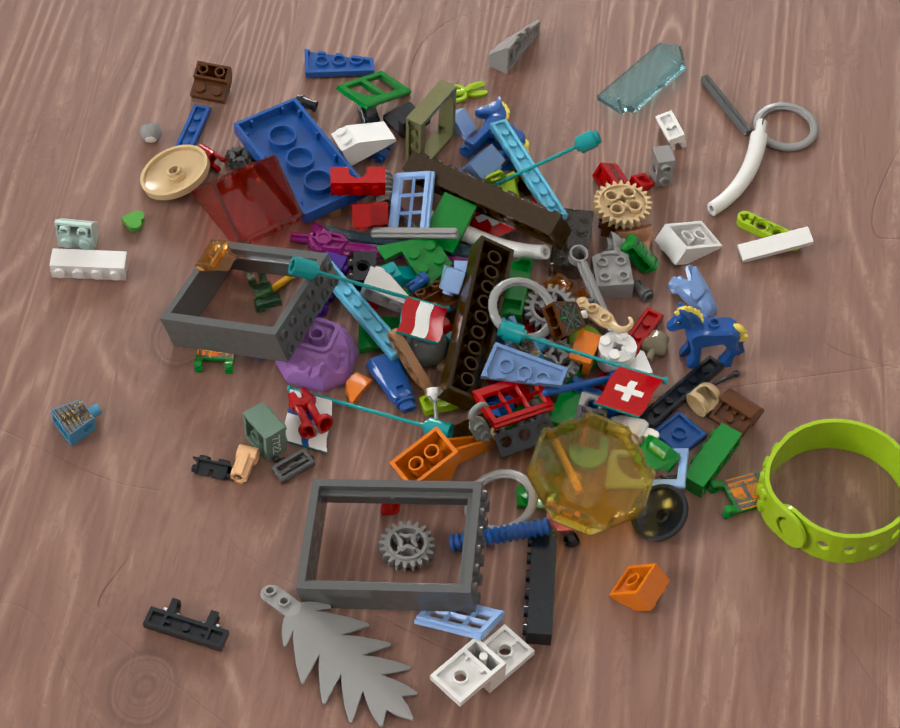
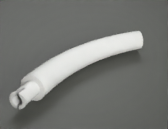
(747, 171)
(533, 251)

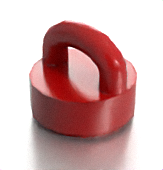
(389, 509)

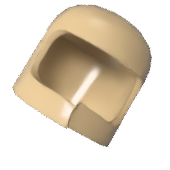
(703, 398)

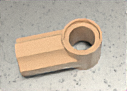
(245, 459)

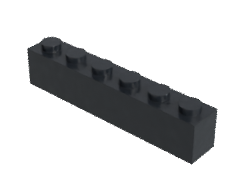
(541, 589)

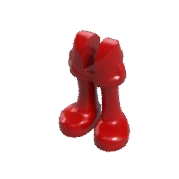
(307, 402)

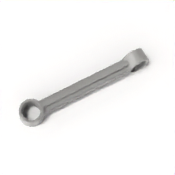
(587, 277)

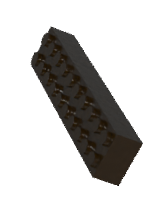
(493, 201)
(473, 329)

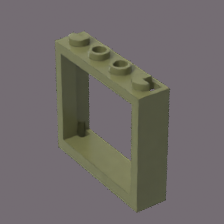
(440, 98)

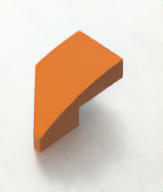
(356, 386)

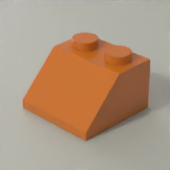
(640, 586)

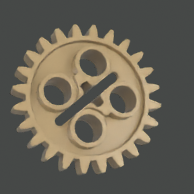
(622, 205)

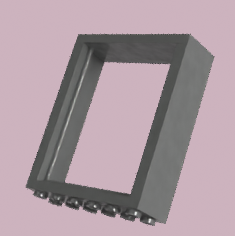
(273, 343)

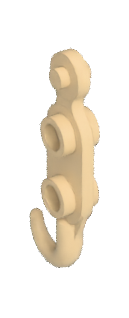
(602, 316)

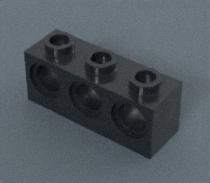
(517, 444)

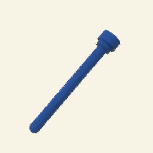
(577, 385)

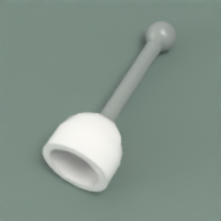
(432, 393)

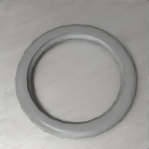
(785, 106)
(518, 281)
(520, 477)

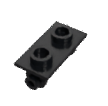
(205, 464)

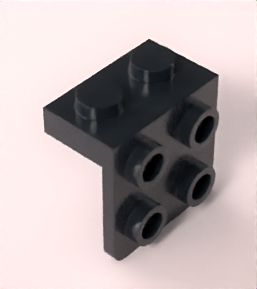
(397, 118)

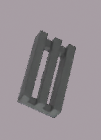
(283, 479)

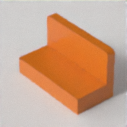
(587, 343)

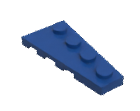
(336, 65)

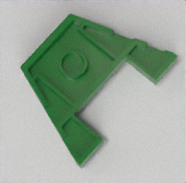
(420, 255)

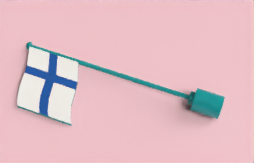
(324, 405)

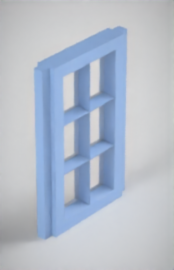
(429, 177)
(494, 616)

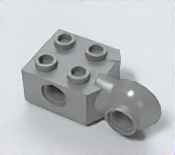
(613, 269)

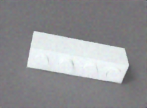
(89, 264)

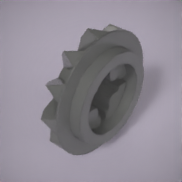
(238, 162)

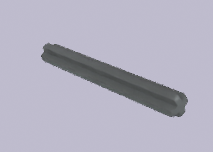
(726, 105)

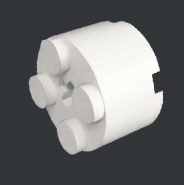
(616, 348)

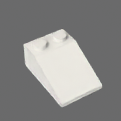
(362, 140)
(687, 241)
(380, 278)

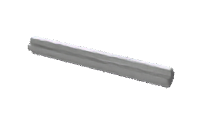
(414, 233)

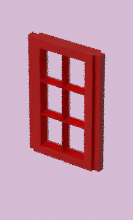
(515, 417)

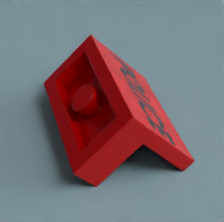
(608, 173)

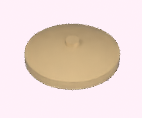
(175, 172)

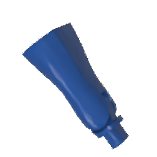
(393, 381)

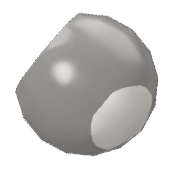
(151, 132)

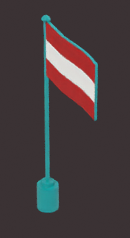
(417, 318)

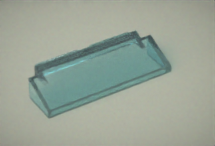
(644, 79)

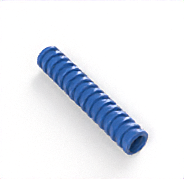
(507, 533)

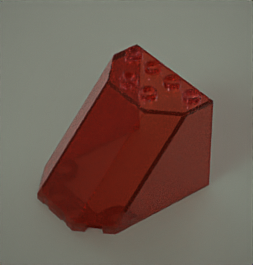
(250, 201)

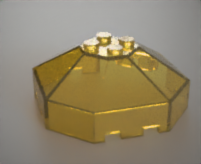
(590, 474)

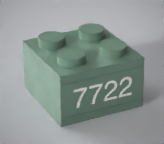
(265, 431)

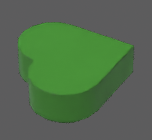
(134, 220)

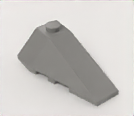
(511, 49)

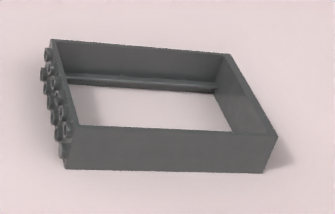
(396, 595)

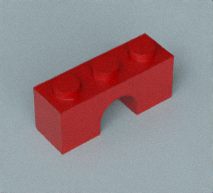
(370, 184)

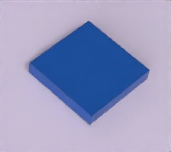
(680, 432)

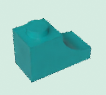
(401, 275)

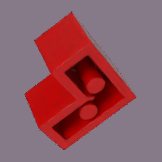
(368, 214)

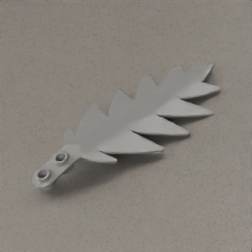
(341, 656)

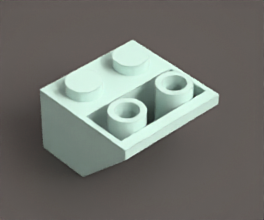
(77, 233)

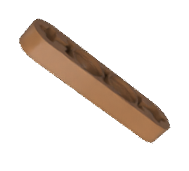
(409, 361)

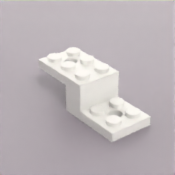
(482, 665)

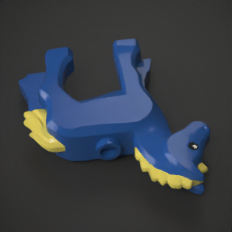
(492, 112)
(707, 332)

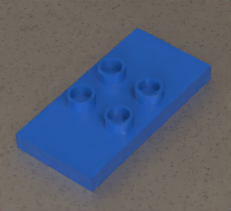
(302, 153)

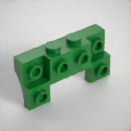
(515, 296)

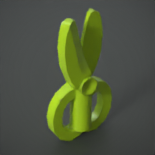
(470, 91)

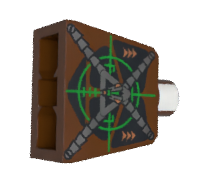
(564, 318)

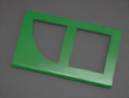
(380, 97)

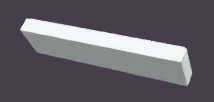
(775, 244)

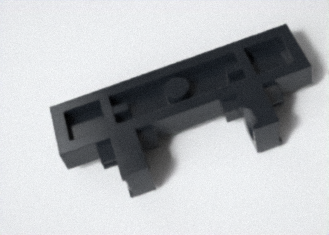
(198, 632)

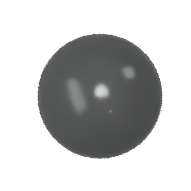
(428, 353)

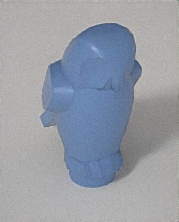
(694, 291)

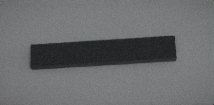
(676, 395)

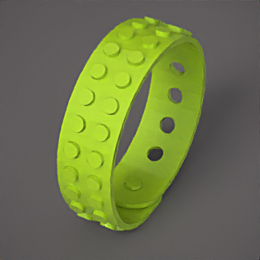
(796, 528)

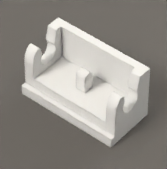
(671, 129)

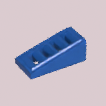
(500, 411)

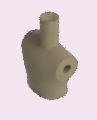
(655, 344)

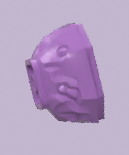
(322, 357)

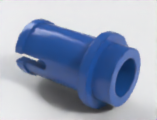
(418, 282)

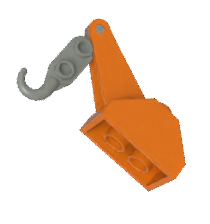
(437, 457)

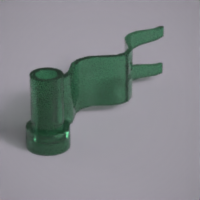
(263, 292)

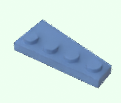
(520, 367)

